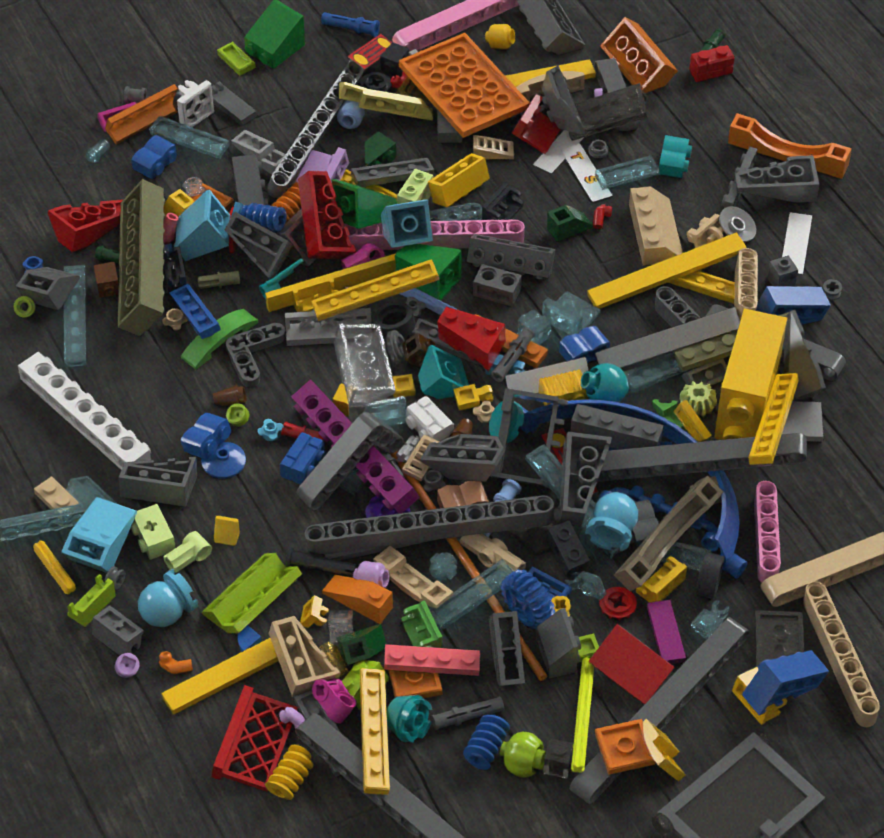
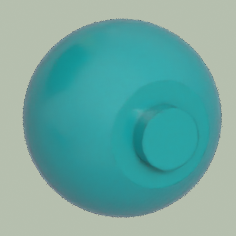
(605, 383)

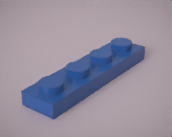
(195, 311)

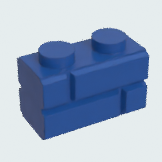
(302, 458)

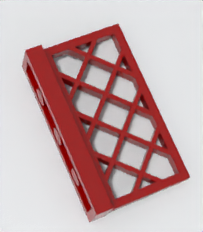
(237, 728)

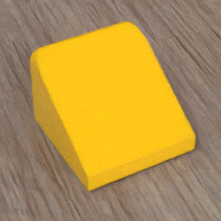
(340, 400)
(226, 530)

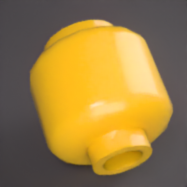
(500, 36)

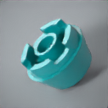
(409, 717)

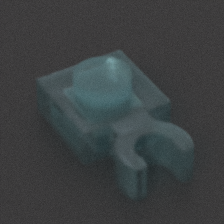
(709, 621)

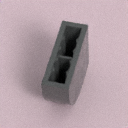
(506, 648)

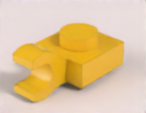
(470, 397)

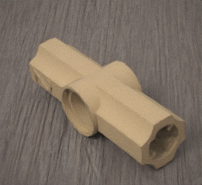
(491, 551)

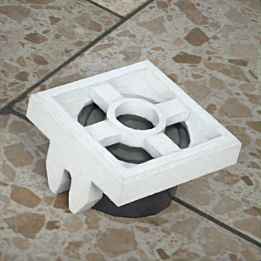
(192, 103)

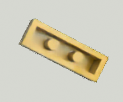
(458, 180)

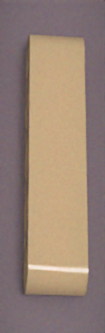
(746, 281)

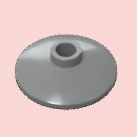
(737, 220)

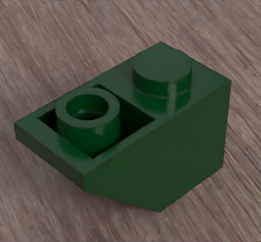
(379, 150)
(566, 222)
(361, 644)

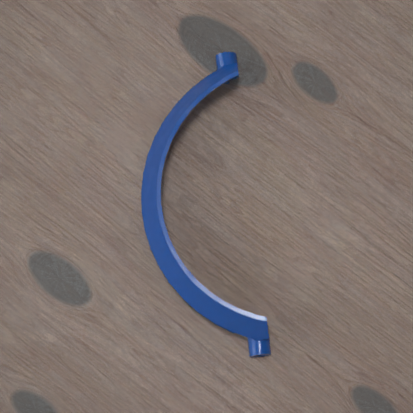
(729, 523)

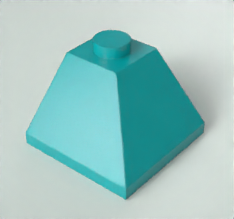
(441, 373)

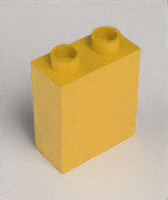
(750, 374)

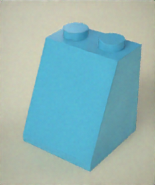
(407, 223)
(202, 227)

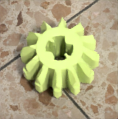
(700, 397)

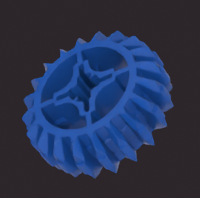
(527, 597)

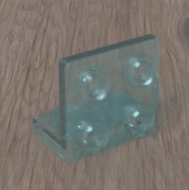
(569, 313)

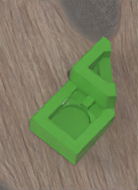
(667, 411)

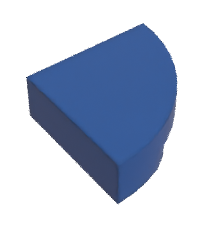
(248, 638)

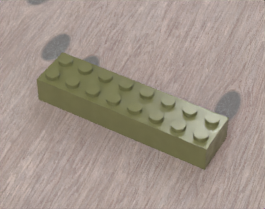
(141, 258)

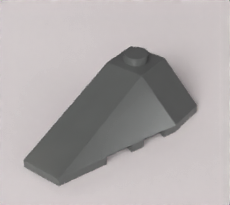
(789, 180)

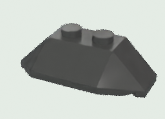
(560, 102)
(464, 456)

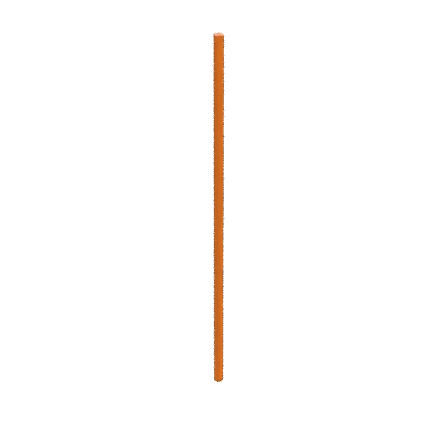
(473, 572)

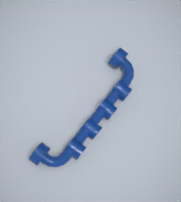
(658, 504)

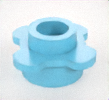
(270, 430)

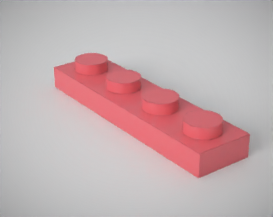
(432, 660)

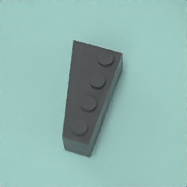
(580, 471)

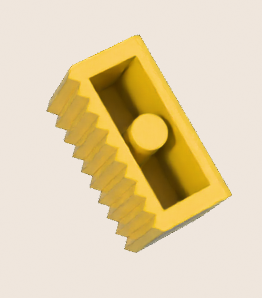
(564, 386)

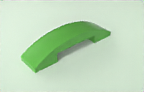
(200, 349)

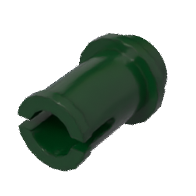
(103, 253)

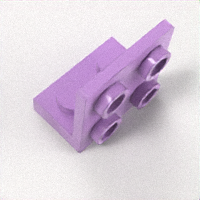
(334, 164)

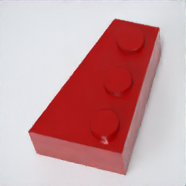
(472, 334)

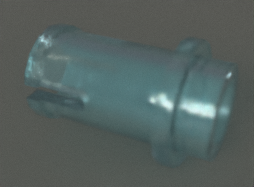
(94, 154)

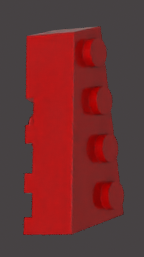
(322, 218)

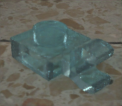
(589, 584)

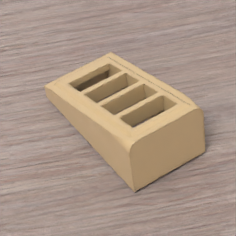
(482, 147)
(415, 457)

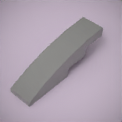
(266, 153)

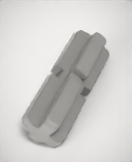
(407, 449)

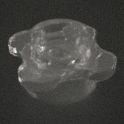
(193, 186)

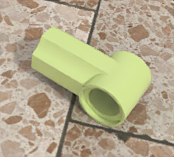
(192, 548)

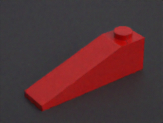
(84, 224)

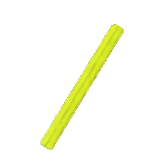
(582, 716)

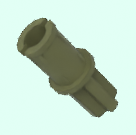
(219, 279)

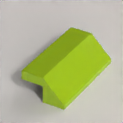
(251, 593)

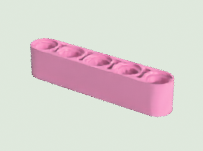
(767, 530)

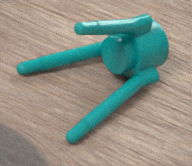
(273, 284)

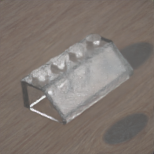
(363, 363)

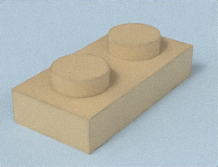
(54, 494)

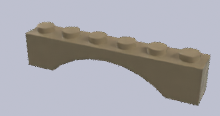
(667, 532)

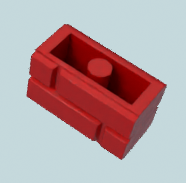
(711, 63)

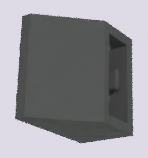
(47, 286)
(558, 644)

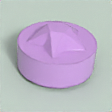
(127, 665)

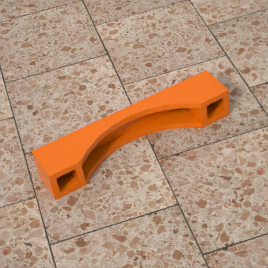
(748, 132)

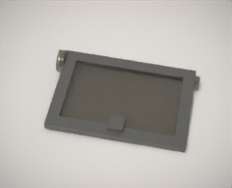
(741, 796)

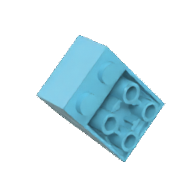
(99, 535)

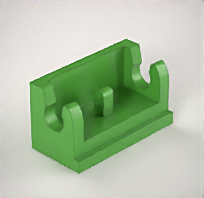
(421, 626)

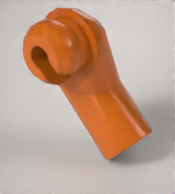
(173, 666)

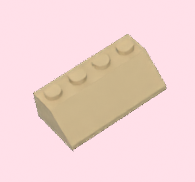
(654, 225)

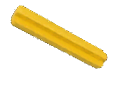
(54, 567)

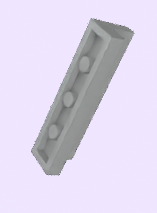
(321, 332)

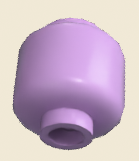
(372, 572)

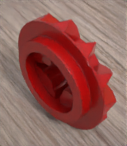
(614, 595)

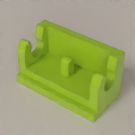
(92, 602)

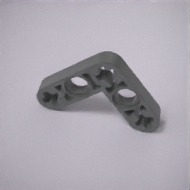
(244, 351)

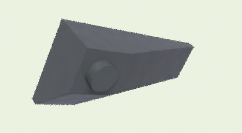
(798, 360)

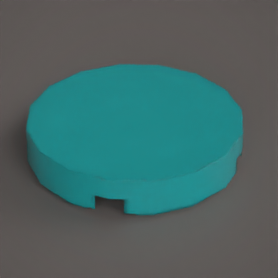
(516, 420)

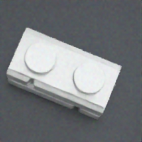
(428, 420)

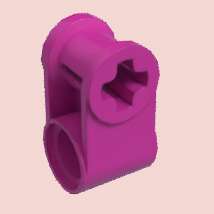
(334, 699)

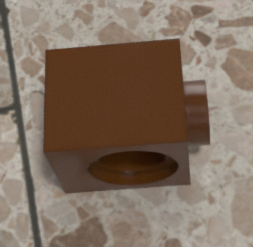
(106, 279)

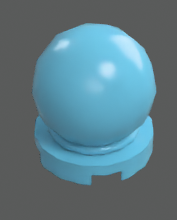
(613, 521)
(164, 601)

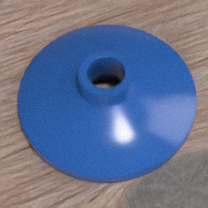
(225, 461)

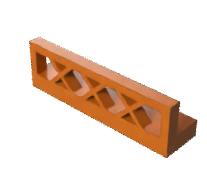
(141, 115)

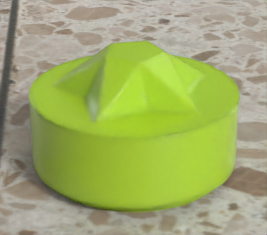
(237, 415)

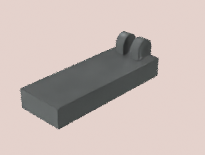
(232, 104)

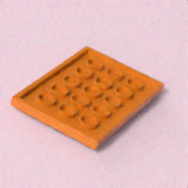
(464, 85)

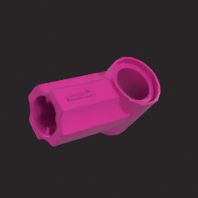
(362, 256)

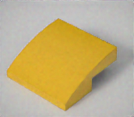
(662, 750)

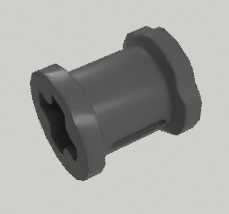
(134, 95)

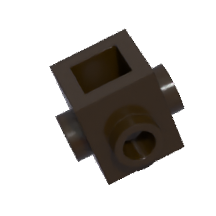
(416, 348)

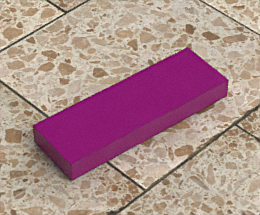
(666, 631)

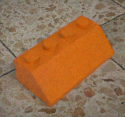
(638, 56)

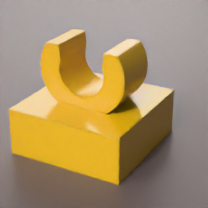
(312, 611)

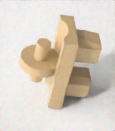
(708, 231)

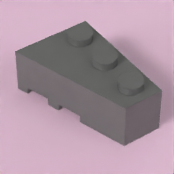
(260, 244)

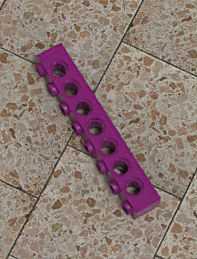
(402, 494)

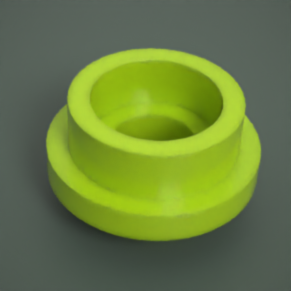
(18, 303)

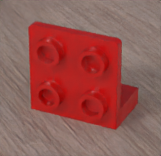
(536, 127)

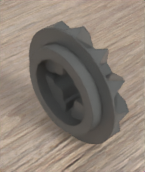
(394, 345)

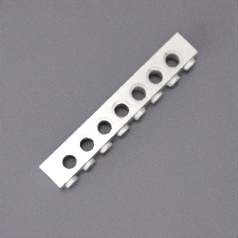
(82, 411)

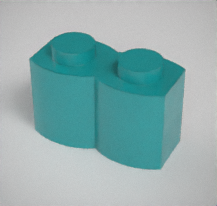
(674, 155)

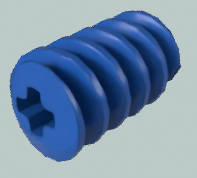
(269, 217)
(485, 741)

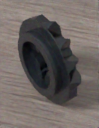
(380, 79)

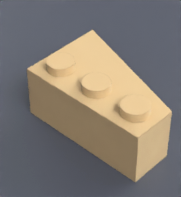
(299, 656)

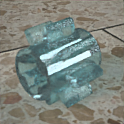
(443, 566)

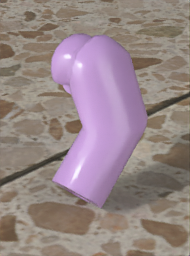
(291, 715)

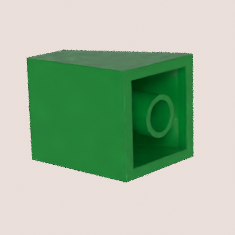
(276, 34)
(360, 205)
(446, 261)

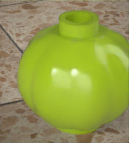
(522, 753)

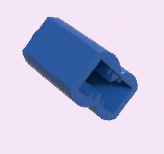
(154, 157)
(583, 344)
(205, 435)

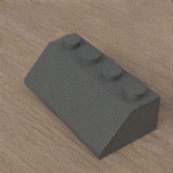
(551, 25)

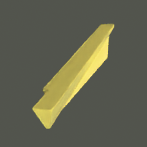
(385, 101)

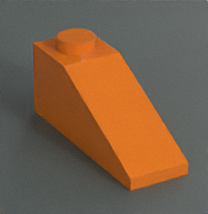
(361, 596)

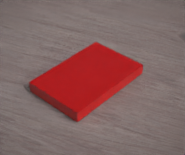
(631, 664)

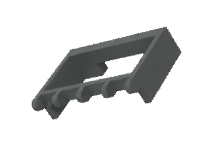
(507, 408)

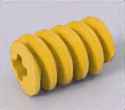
(290, 772)

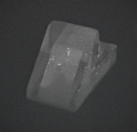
(340, 623)

